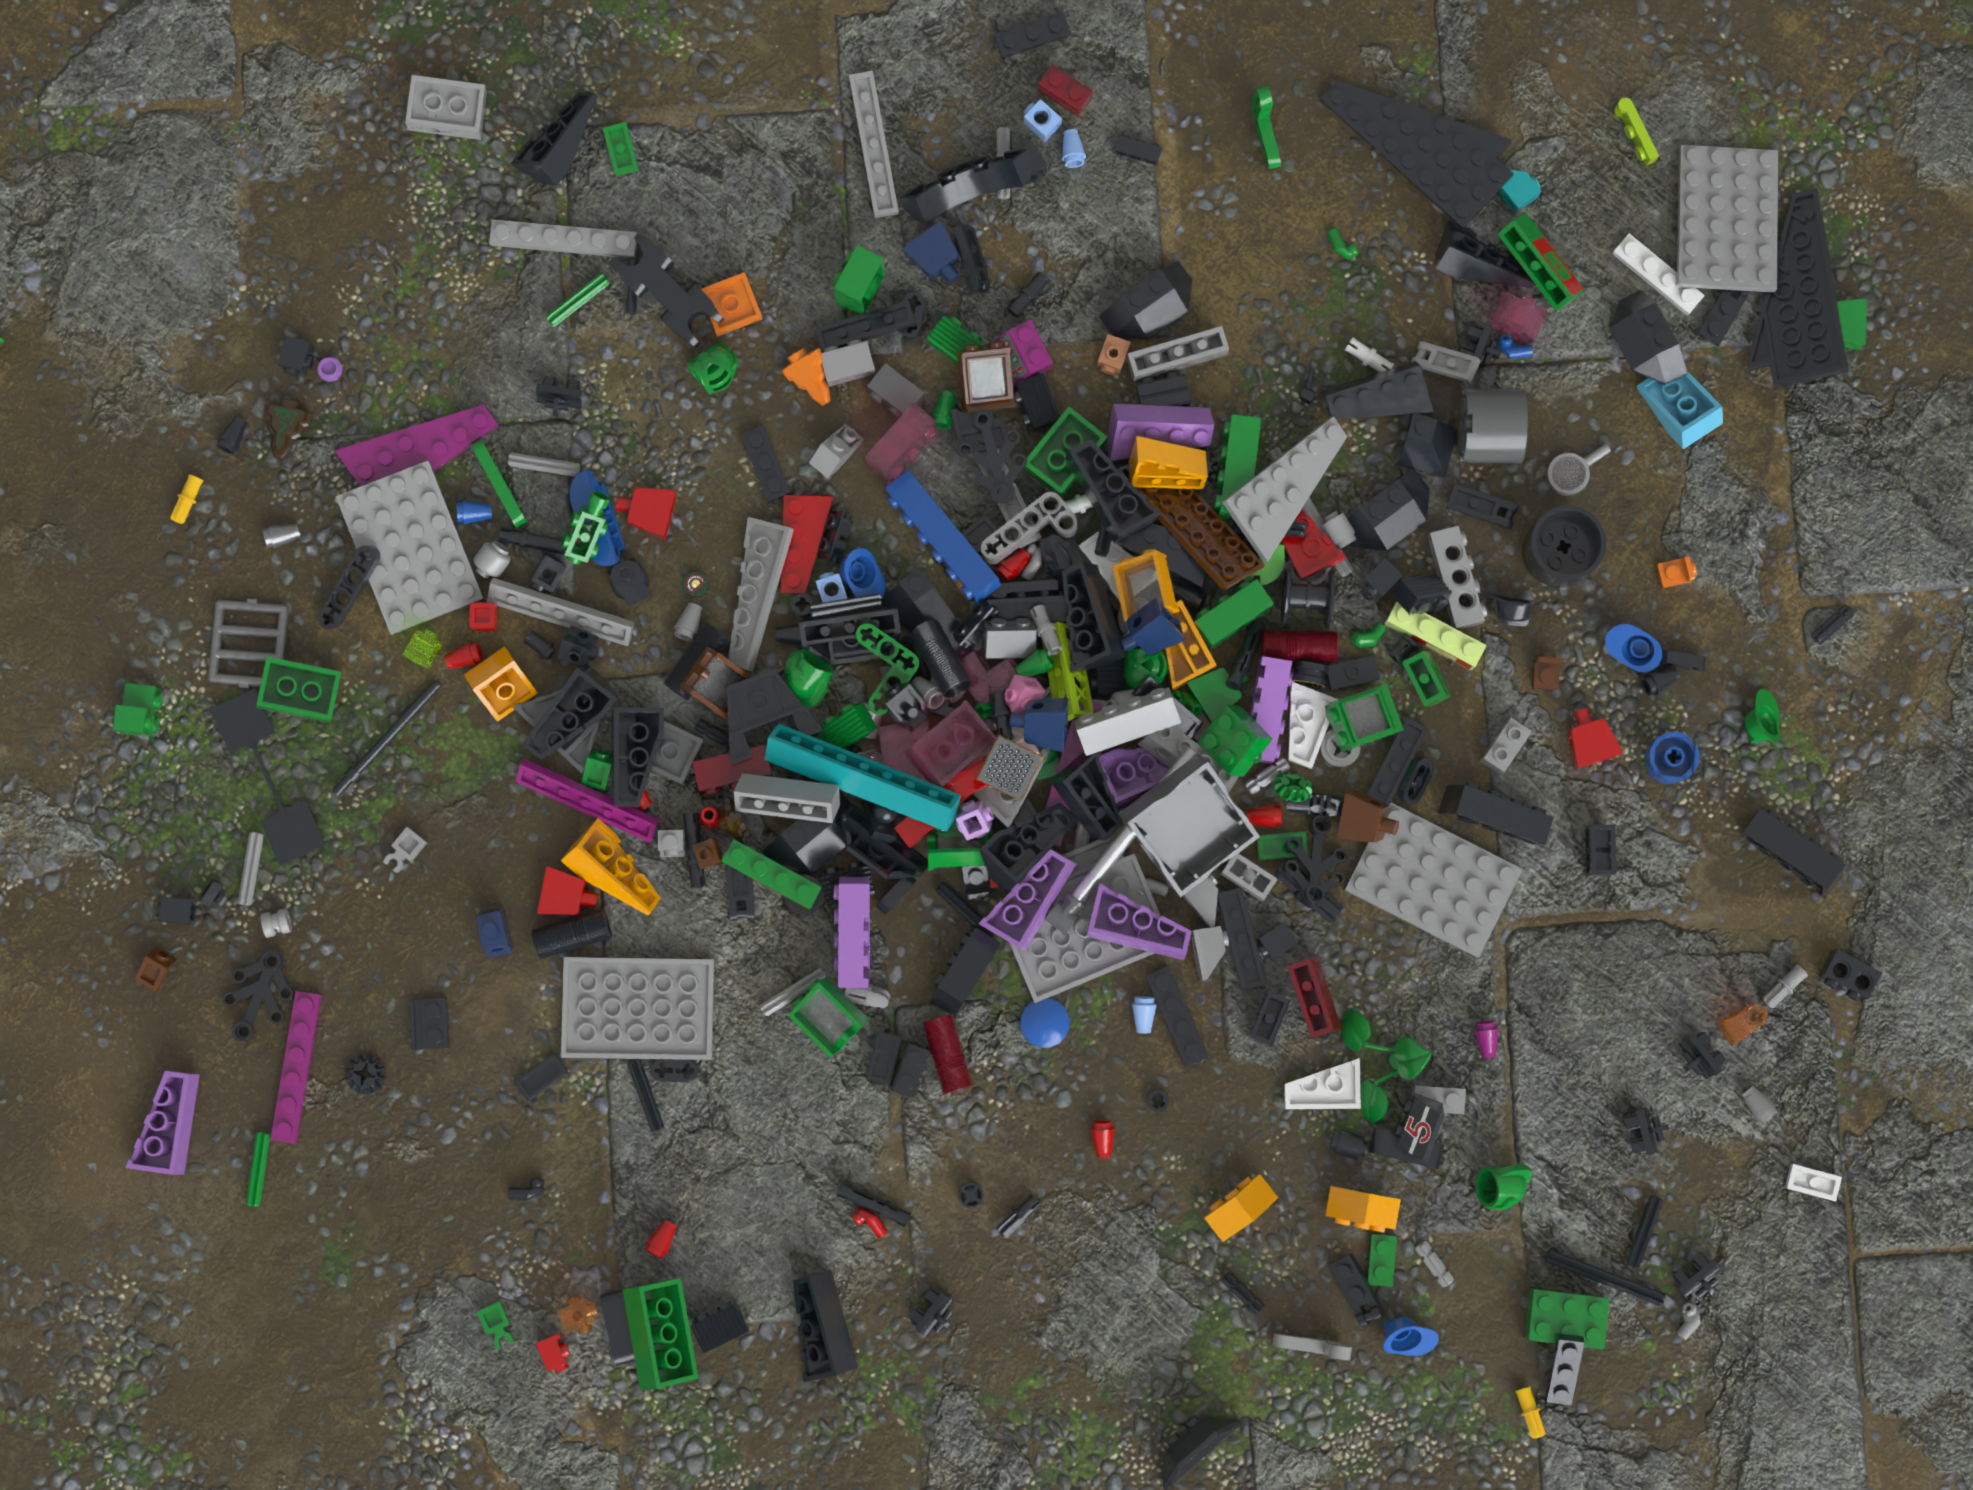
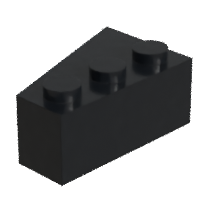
(1088, 796)

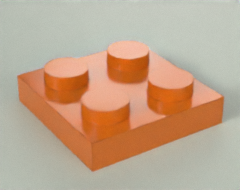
(734, 303)

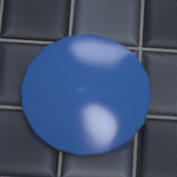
(1045, 1023)

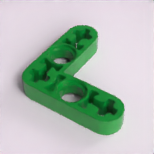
(1261, 110)
(895, 670)

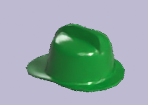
(1764, 719)

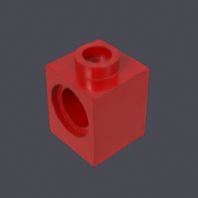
(484, 617)

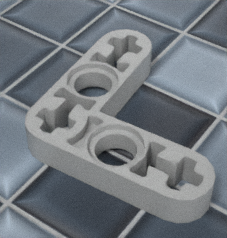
(1329, 1348)

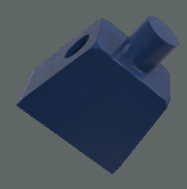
(934, 253)
(1152, 629)
(1044, 723)
(494, 932)

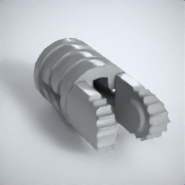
(870, 996)

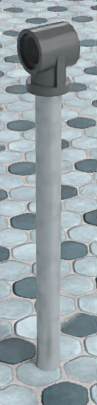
(1066, 911)

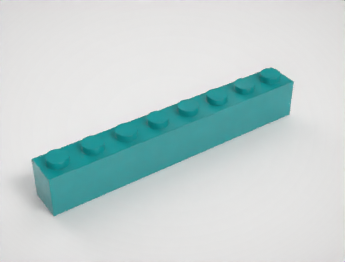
(862, 777)

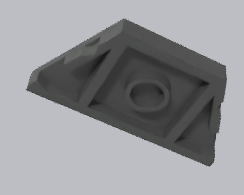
(576, 749)

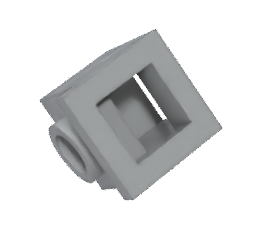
(671, 843)

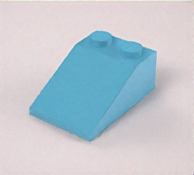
(1682, 408)

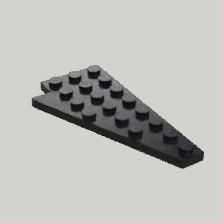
(1438, 155)
(1801, 320)

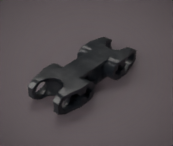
(680, 304)

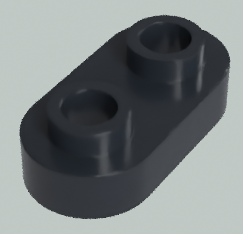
(922, 670)
(1415, 780)

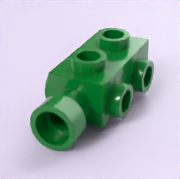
(586, 531)

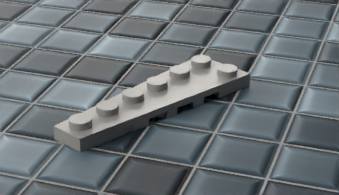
(761, 570)

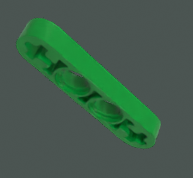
(498, 483)

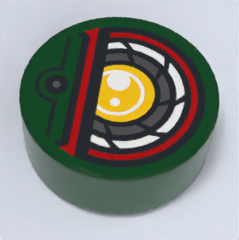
(696, 584)

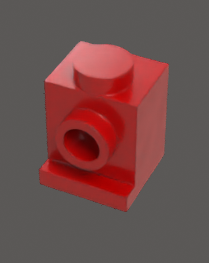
(554, 1353)

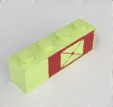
(1436, 636)

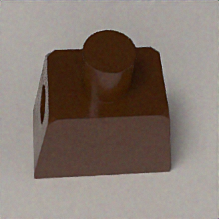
(1365, 819)

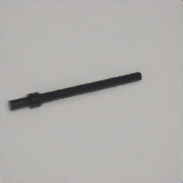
(353, 773)

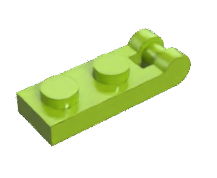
(1636, 131)

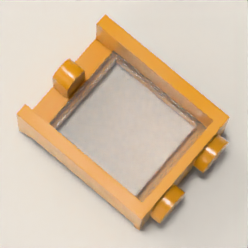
(1143, 580)

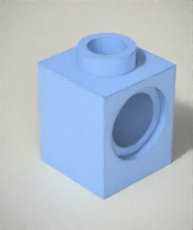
(1047, 129)
(831, 579)

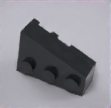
(964, 971)

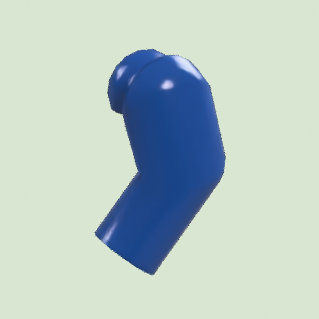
(1513, 351)

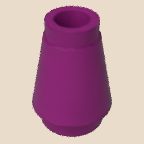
(1487, 1038)

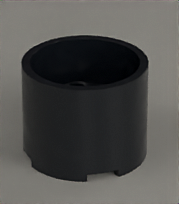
(1569, 528)

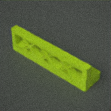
(1062, 680)

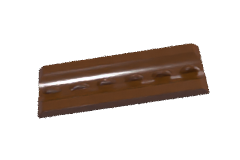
(1204, 534)

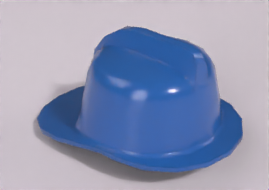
(862, 573)
(1633, 647)
(1408, 1338)

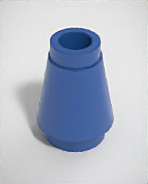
(472, 512)

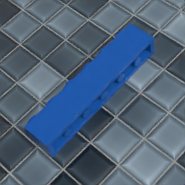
(942, 536)

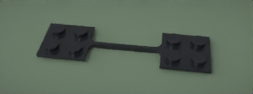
(293, 828)

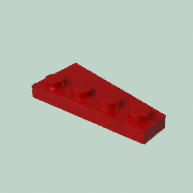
(808, 519)
(1311, 552)

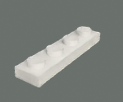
(1656, 274)

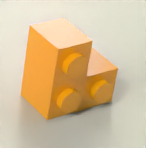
(1240, 1207)
(1363, 1209)

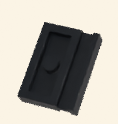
(429, 1024)

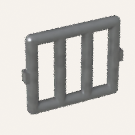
(219, 628)

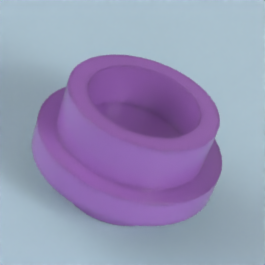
(330, 369)

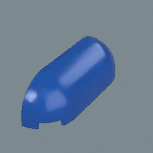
(612, 542)

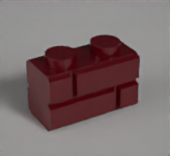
(1065, 90)

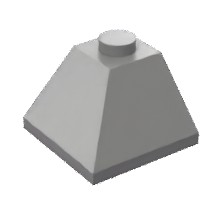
(1208, 949)

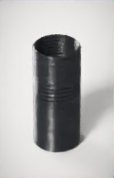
(706, 637)
(941, 658)
(566, 934)

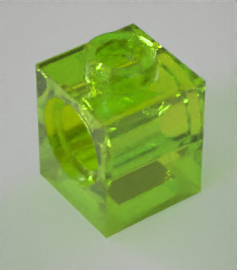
(422, 648)

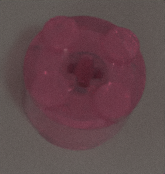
(1518, 317)

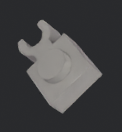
(407, 846)

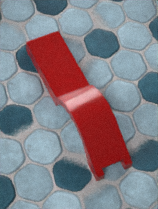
(963, 783)

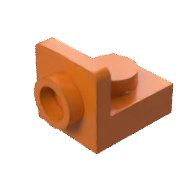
(1676, 572)

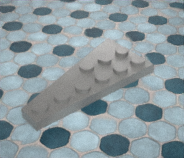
(1276, 495)

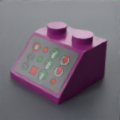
(1027, 352)

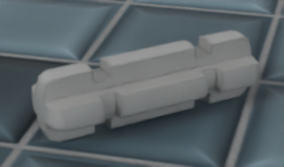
(1267, 776)
(1434, 1264)

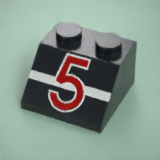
(1419, 1126)

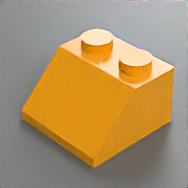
(500, 683)

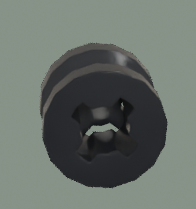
(970, 1198)

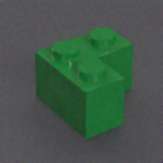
(139, 711)

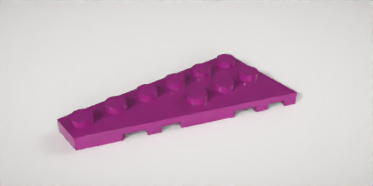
(430, 441)

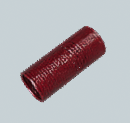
(1306, 647)
(947, 1054)

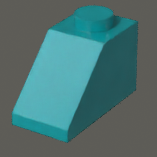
(1520, 190)

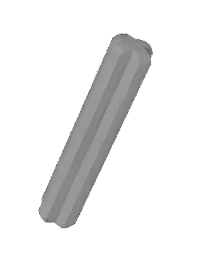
(1003, 145)
(544, 464)
(250, 868)
(791, 992)

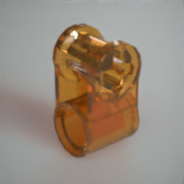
(1739, 1026)

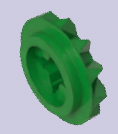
(1297, 791)

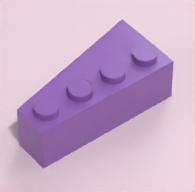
(1169, 424)
(1270, 700)
(1027, 905)
(1135, 926)
(853, 932)
(167, 1126)

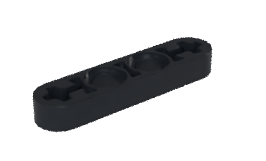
(352, 589)

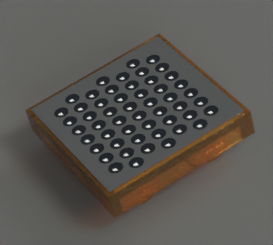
(1008, 767)

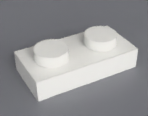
(1813, 1182)

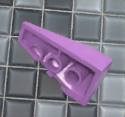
(1131, 773)

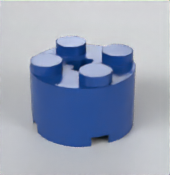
(1682, 749)

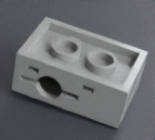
(446, 107)

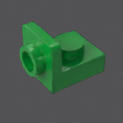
(597, 769)

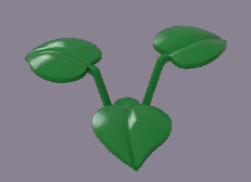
(1407, 1059)

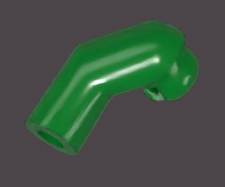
(1340, 247)
(1368, 639)
(1188, 701)

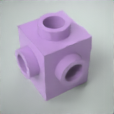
(971, 826)

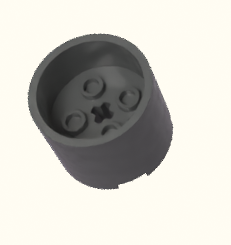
(1492, 425)

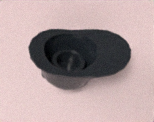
(1511, 610)

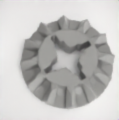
(1341, 759)

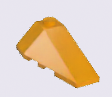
(604, 864)

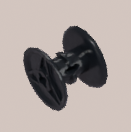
(1308, 596)

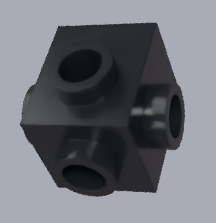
(578, 647)

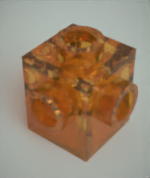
(571, 1321)

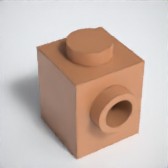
(1113, 355)

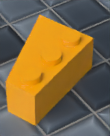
(1166, 465)
(1190, 657)

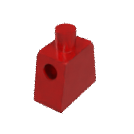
(649, 510)
(1591, 741)
(564, 894)

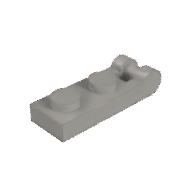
(1446, 362)

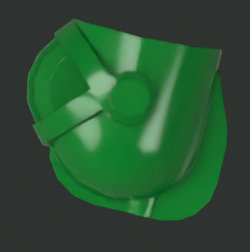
(714, 367)
(1139, 665)
(807, 677)
(1505, 1187)

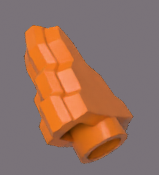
(808, 374)

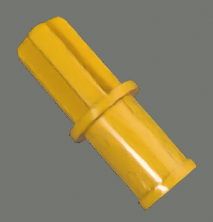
(186, 499)
(1530, 1412)

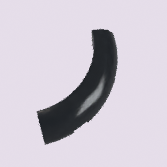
(967, 182)

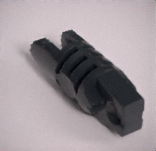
(1318, 805)

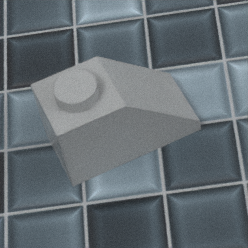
(1204, 900)

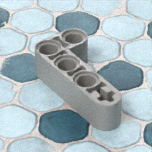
(1025, 531)

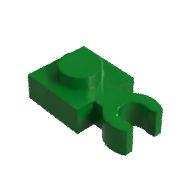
(494, 1320)

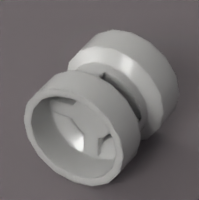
(276, 922)

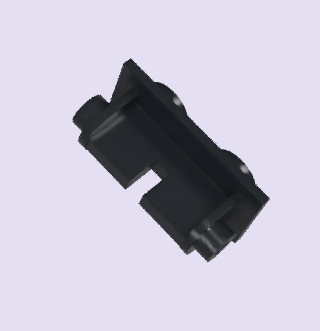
(837, 525)
(968, 632)

